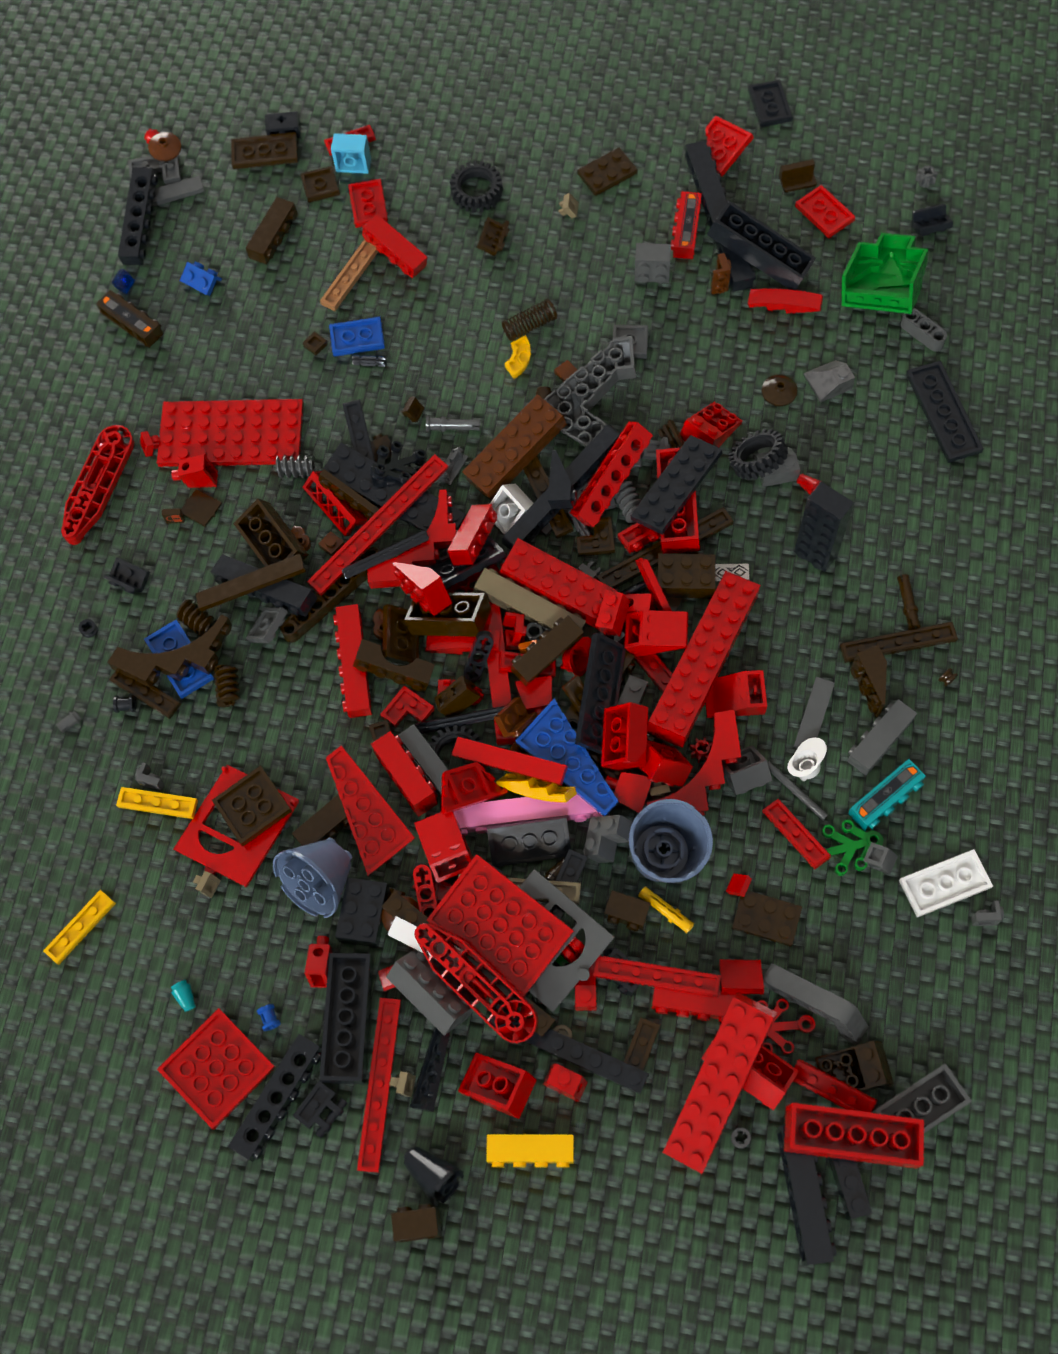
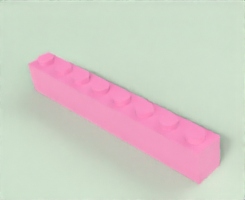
(515, 810)

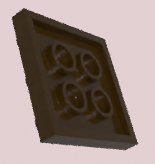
(251, 805)

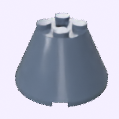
(314, 875)

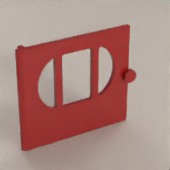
(242, 861)

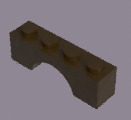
(371, 659)

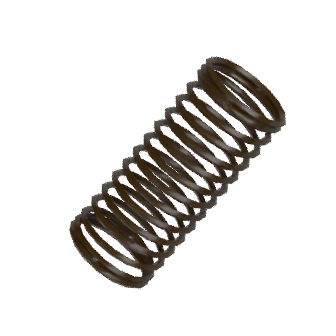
(510, 328)

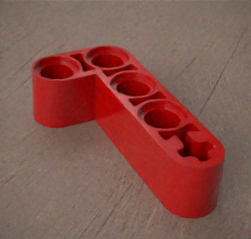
(432, 902)

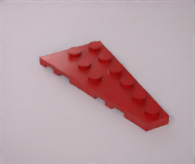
(371, 819)

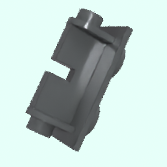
(455, 462)

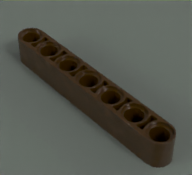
(328, 603)

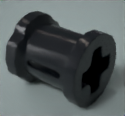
(124, 704)

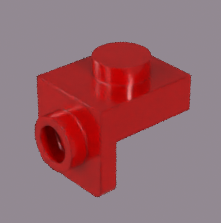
(515, 620)

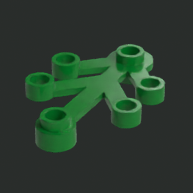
(849, 846)

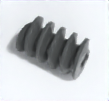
(295, 467)
(627, 500)

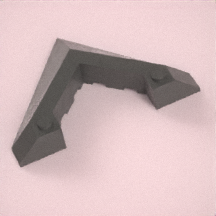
(588, 385)

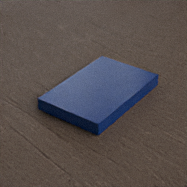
(356, 336)

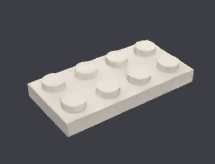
(945, 883)

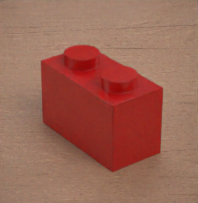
(612, 613)

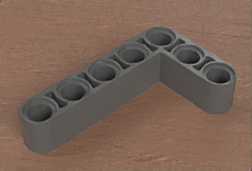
(818, 1000)

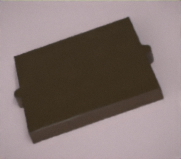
(200, 507)

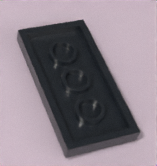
(490, 554)
(529, 841)

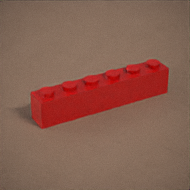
(355, 682)

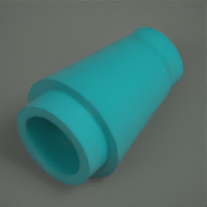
(183, 994)

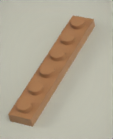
(349, 276)

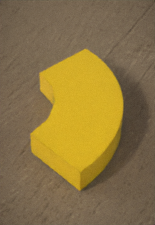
(520, 358)

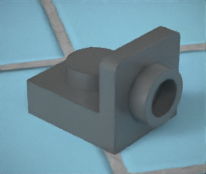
(148, 779)
(988, 918)

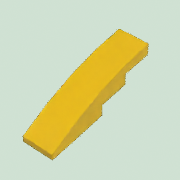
(536, 788)

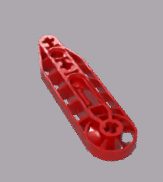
(110, 454)
(466, 973)

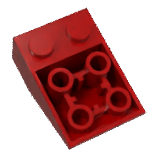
(711, 425)
(423, 586)
(655, 631)
(738, 692)
(444, 845)

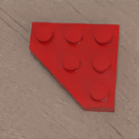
(726, 143)

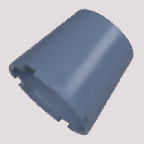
(677, 829)

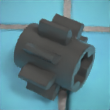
(926, 176)

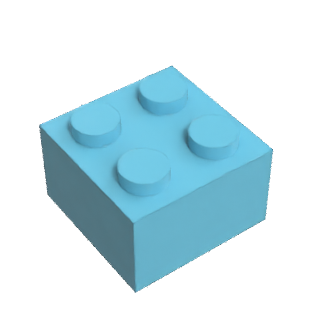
(351, 153)

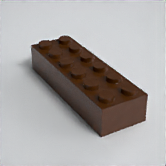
(514, 447)

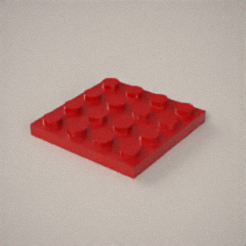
(216, 1068)

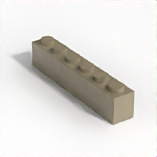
(518, 599)

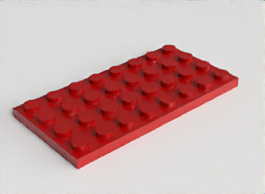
(230, 431)

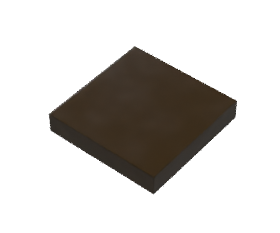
(320, 184)

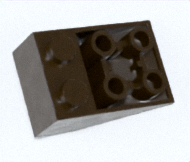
(870, 671)
(858, 1066)

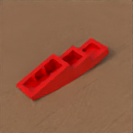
(790, 300)
(458, 644)

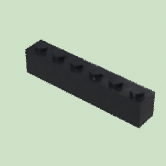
(282, 594)

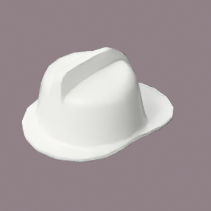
(807, 759)

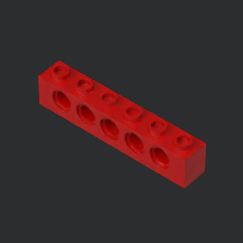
(602, 478)

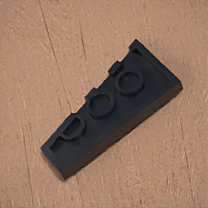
(430, 1075)

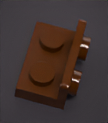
(514, 718)

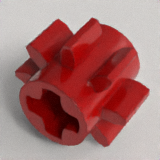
(700, 755)

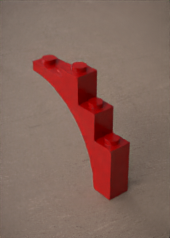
(440, 533)
(724, 748)

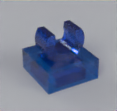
(123, 281)

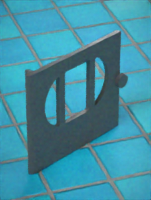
(559, 981)

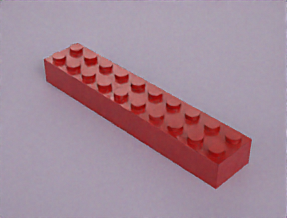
(703, 659)

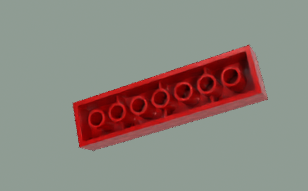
(719, 1082)

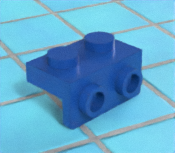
(199, 278)

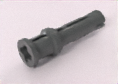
(451, 424)

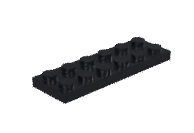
(944, 411)
(676, 484)
(600, 690)

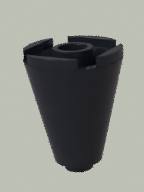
(433, 1174)

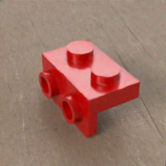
(636, 537)

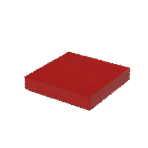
(741, 976)

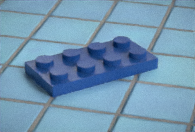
(172, 638)

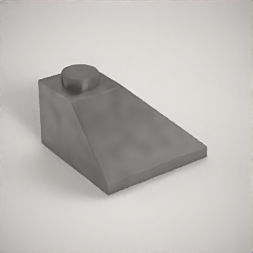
(830, 380)

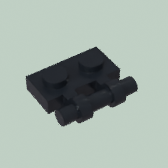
(315, 1105)

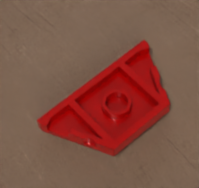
(467, 787)

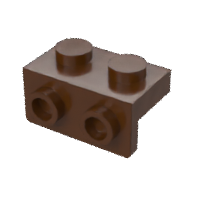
(721, 275)

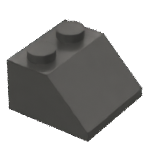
(786, 472)
(748, 772)

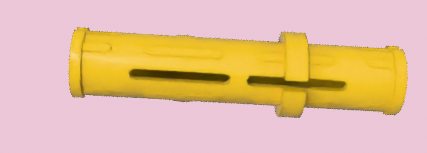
(673, 915)

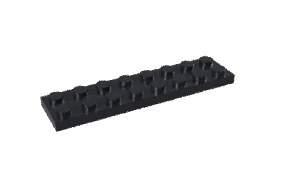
(355, 472)

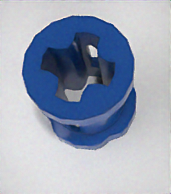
(268, 1017)

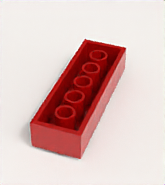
(684, 530)
(555, 580)
(854, 1135)

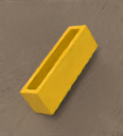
(530, 1149)

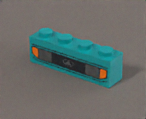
(886, 795)

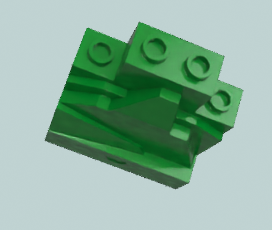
(885, 274)

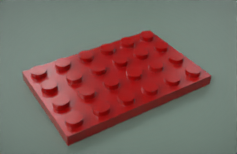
(501, 924)

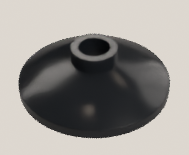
(635, 589)

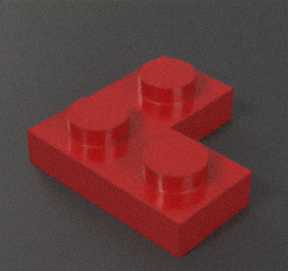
(406, 703)

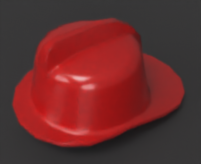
(576, 657)

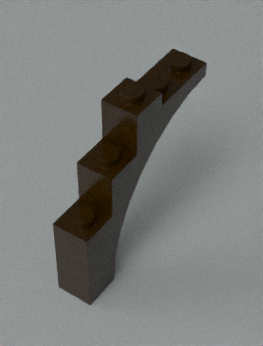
(198, 654)

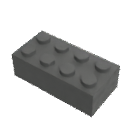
(429, 993)
(929, 1099)

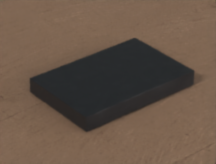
(770, 103)

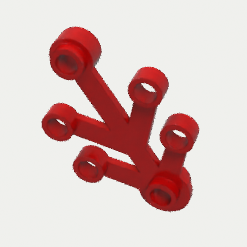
(785, 1026)

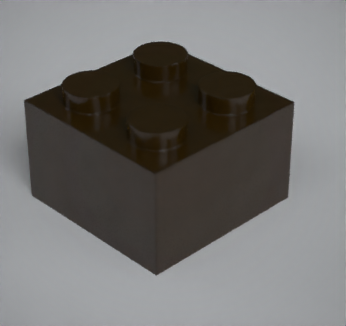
(416, 1224)

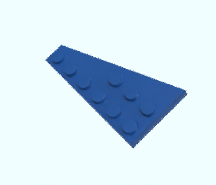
(554, 740)

